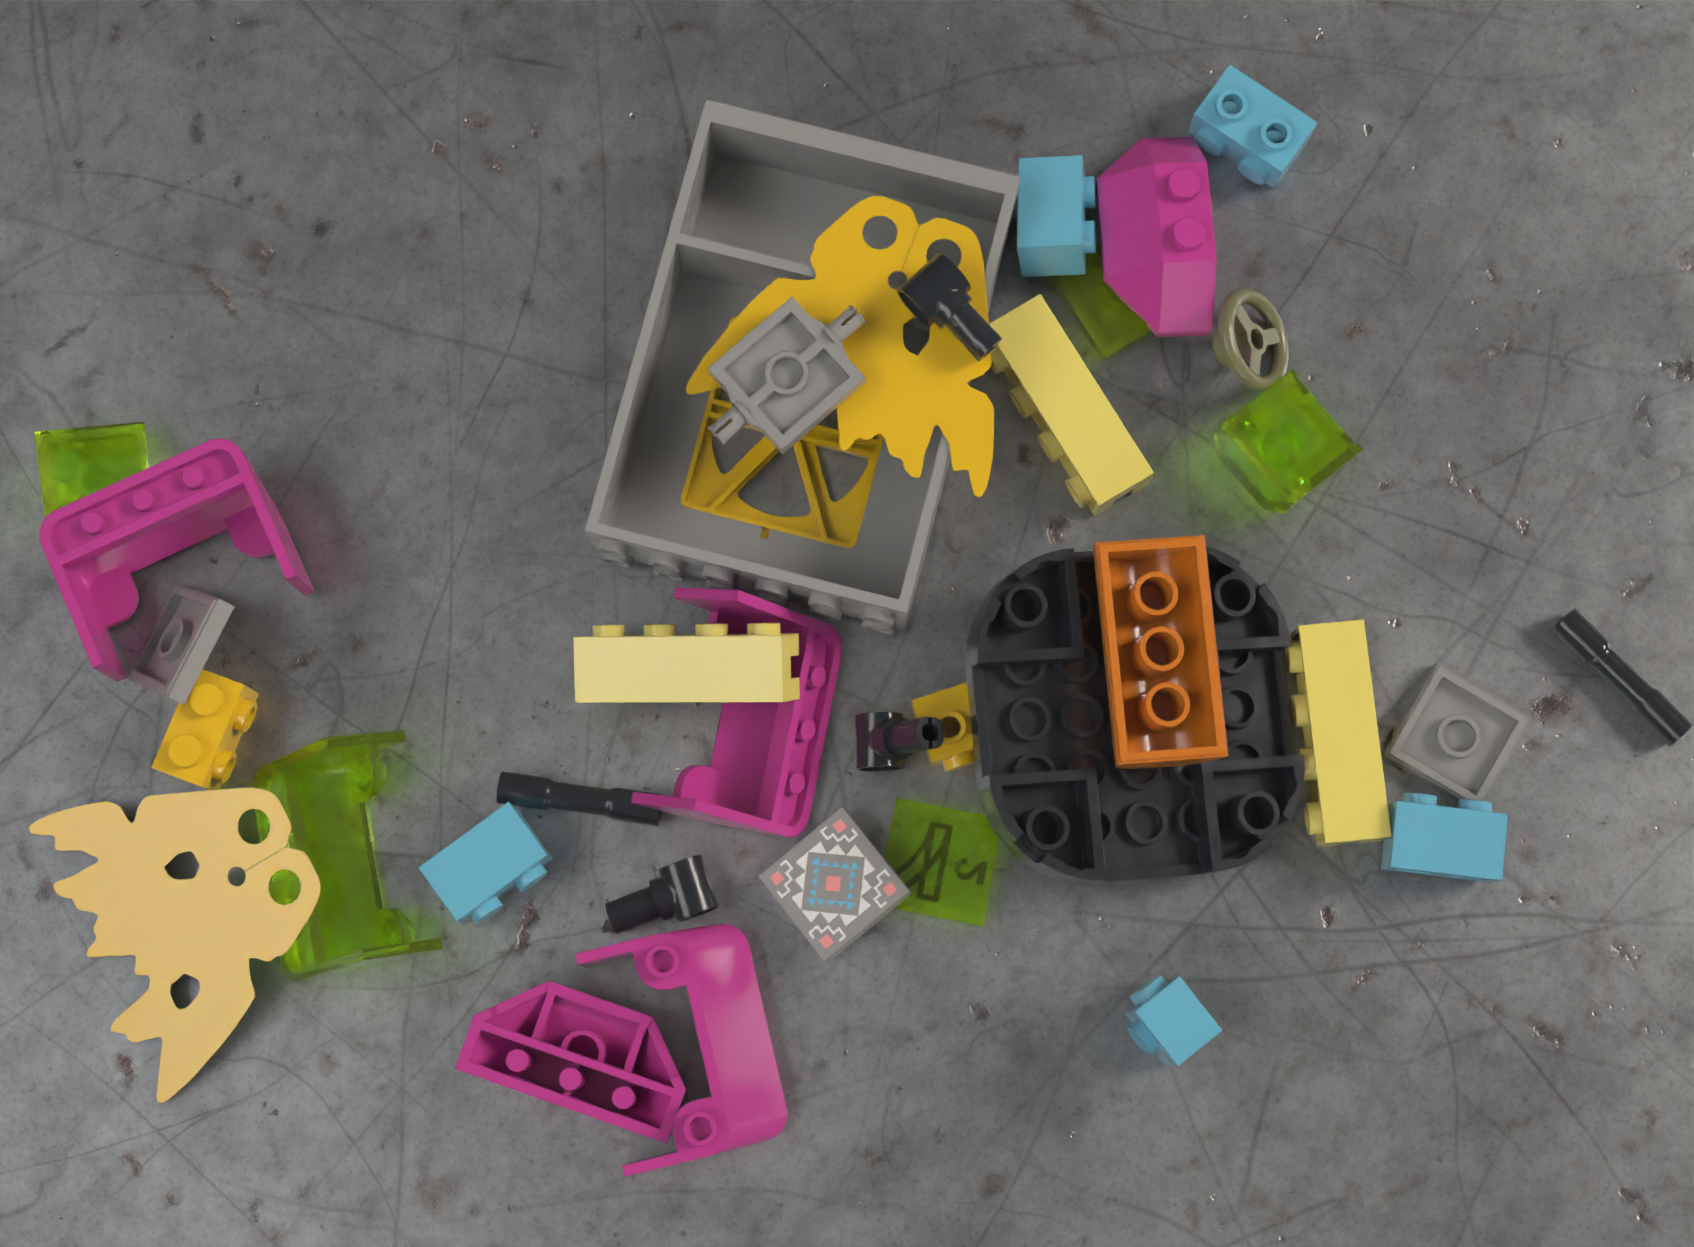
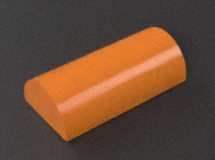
(1160, 652)

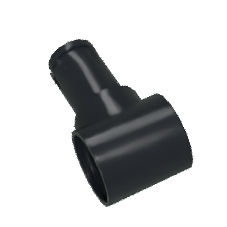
(941, 297)
(888, 739)
(677, 893)

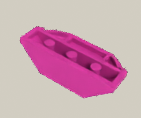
(1160, 235)
(578, 1057)

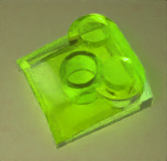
(1283, 445)
(86, 460)

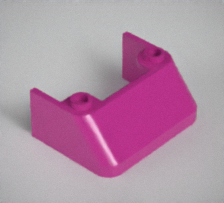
(148, 518)
(762, 751)
(732, 1034)

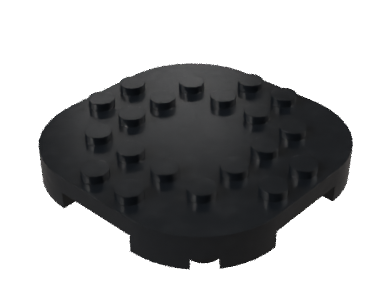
(1049, 743)

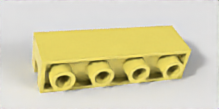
(1067, 407)
(685, 666)
(1338, 733)

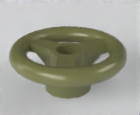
(1241, 342)

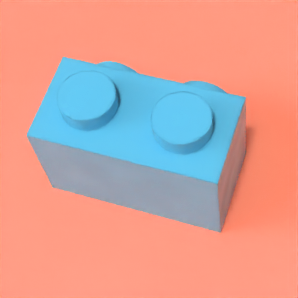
(1251, 127)
(1053, 216)
(1445, 840)
(487, 865)
(1169, 1020)

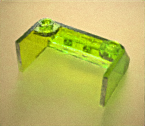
(325, 801)

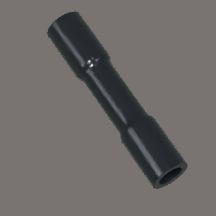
(1645, 700)
(545, 794)

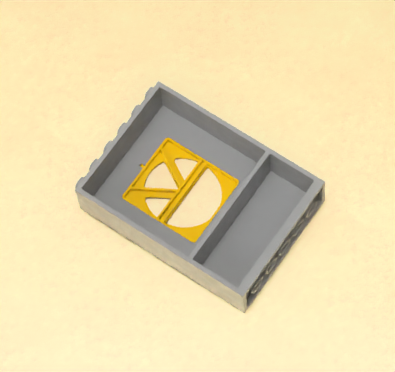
(744, 217)

